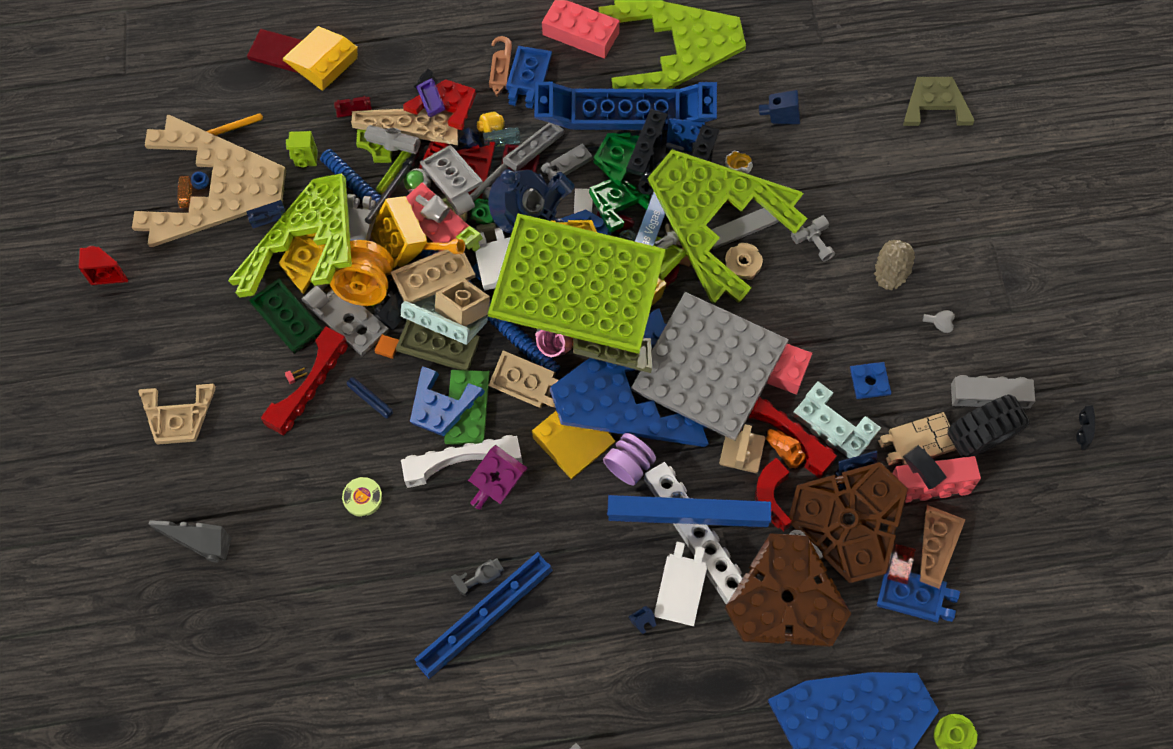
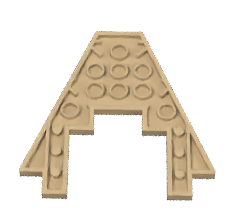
(237, 183)

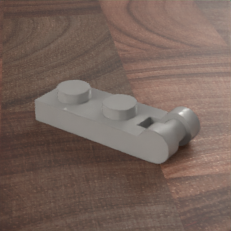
(568, 162)

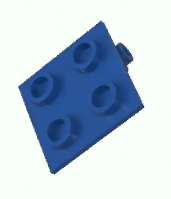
(683, 132)

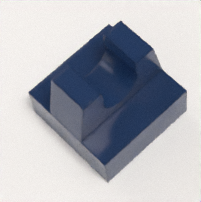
(471, 138)
(641, 617)

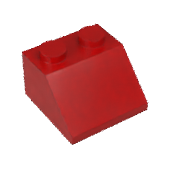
(99, 267)

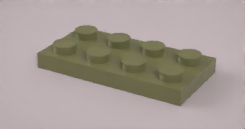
(435, 347)

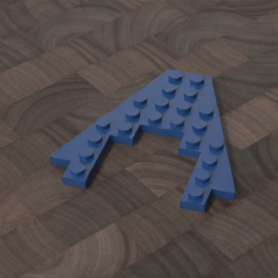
(600, 399)

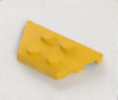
(301, 260)

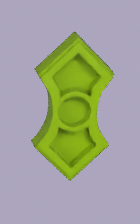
(379, 153)

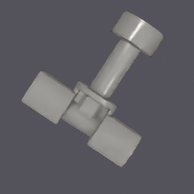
(812, 234)

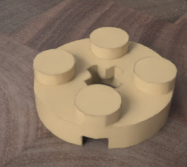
(752, 256)

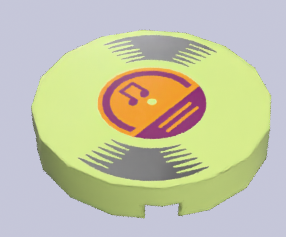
(362, 496)

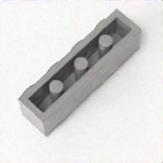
(981, 390)

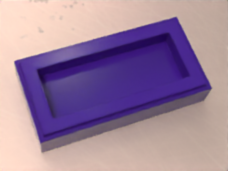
(430, 97)

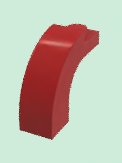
(769, 480)

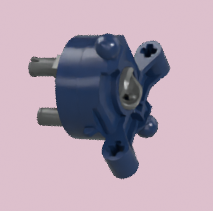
(525, 194)

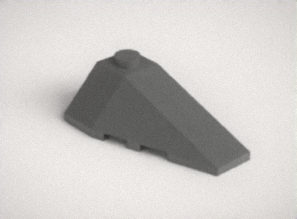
(204, 539)

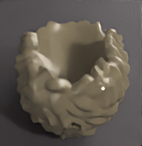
(894, 264)

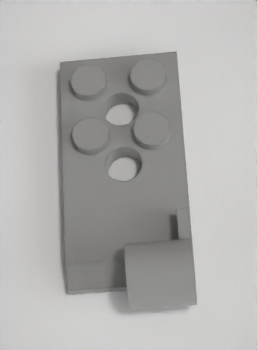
(455, 185)
(334, 310)

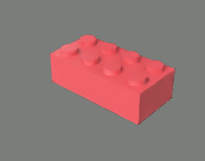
(580, 27)
(435, 232)
(790, 369)
(961, 478)

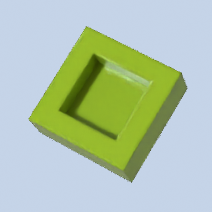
(471, 238)

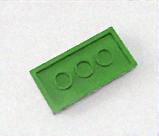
(473, 420)

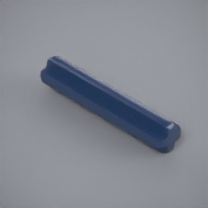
(369, 397)

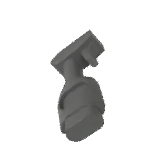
(484, 574)

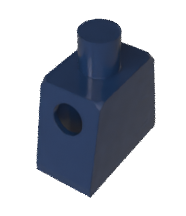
(782, 108)

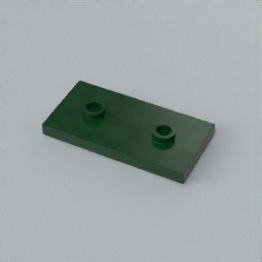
(286, 316)

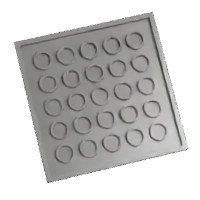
(710, 365)

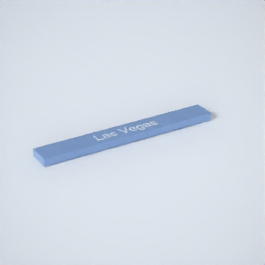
(651, 222)

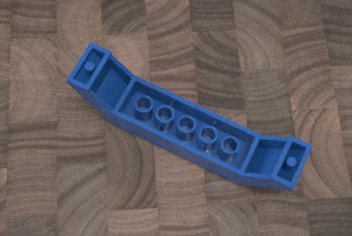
(622, 107)

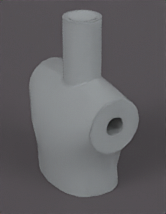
(434, 208)

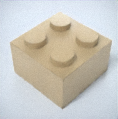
(462, 302)

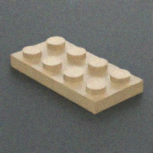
(431, 275)

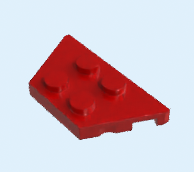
(479, 160)

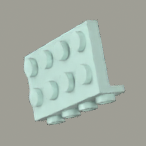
(424, 314)

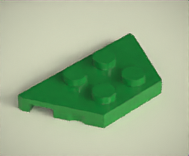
(615, 154)

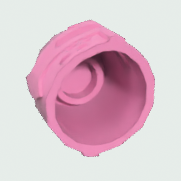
(553, 344)

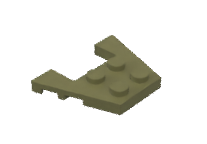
(937, 94)

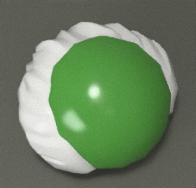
(415, 178)

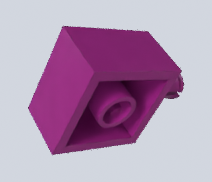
(489, 483)

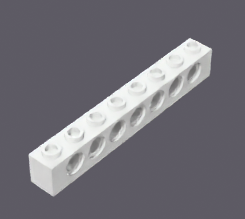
(665, 474)

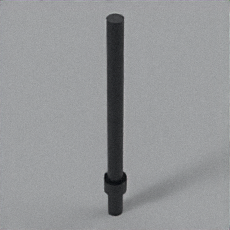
(408, 165)

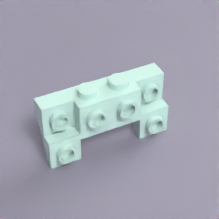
(831, 426)

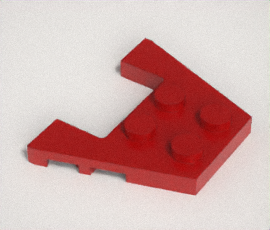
(456, 99)

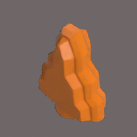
(786, 447)

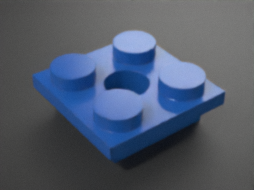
(874, 371)

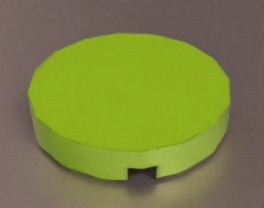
(955, 733)

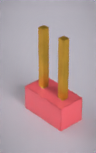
(290, 378)

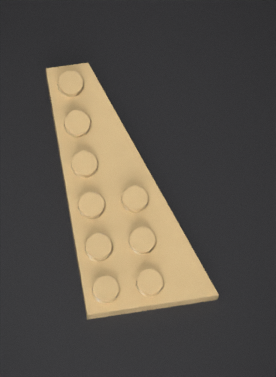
(418, 125)

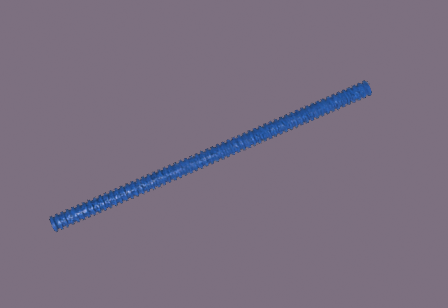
(509, 329)

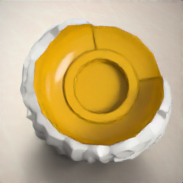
(739, 162)

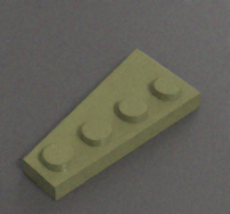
(617, 356)

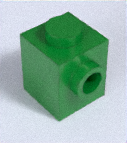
(481, 212)

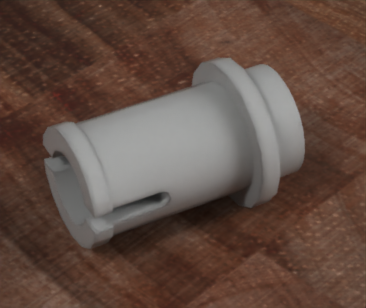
(668, 240)

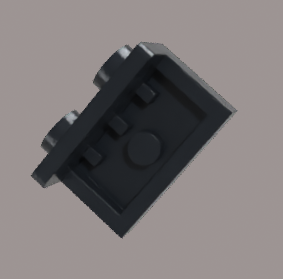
(390, 310)

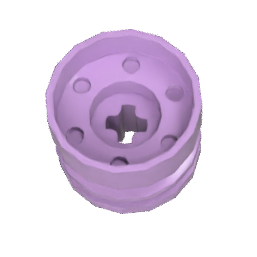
(629, 459)

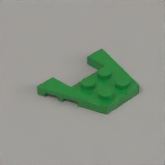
(611, 198)

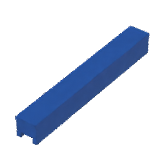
(689, 511)
(483, 615)

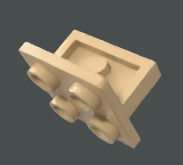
(744, 452)

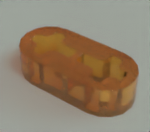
(184, 191)

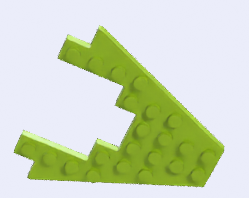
(699, 39)
(694, 192)
(318, 210)

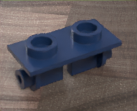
(266, 214)

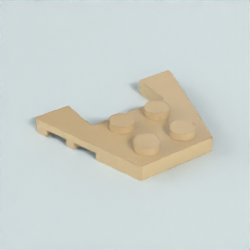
(176, 422)

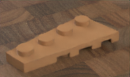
(939, 542)

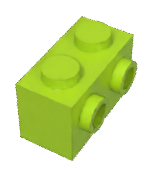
(302, 148)

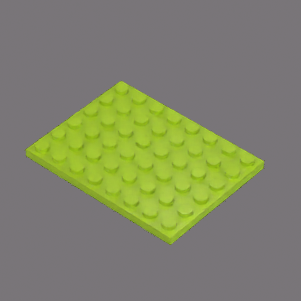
(577, 283)

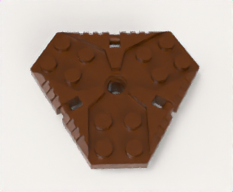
(873, 498)
(788, 567)

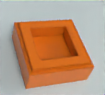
(386, 346)

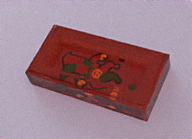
(901, 564)

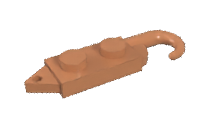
(500, 66)

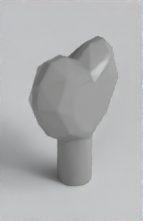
(942, 320)

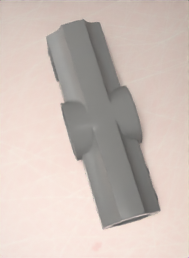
(392, 139)

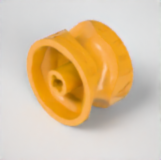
(366, 279)

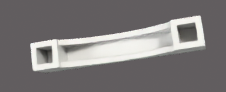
(419, 468)

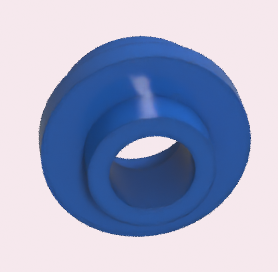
(196, 177)

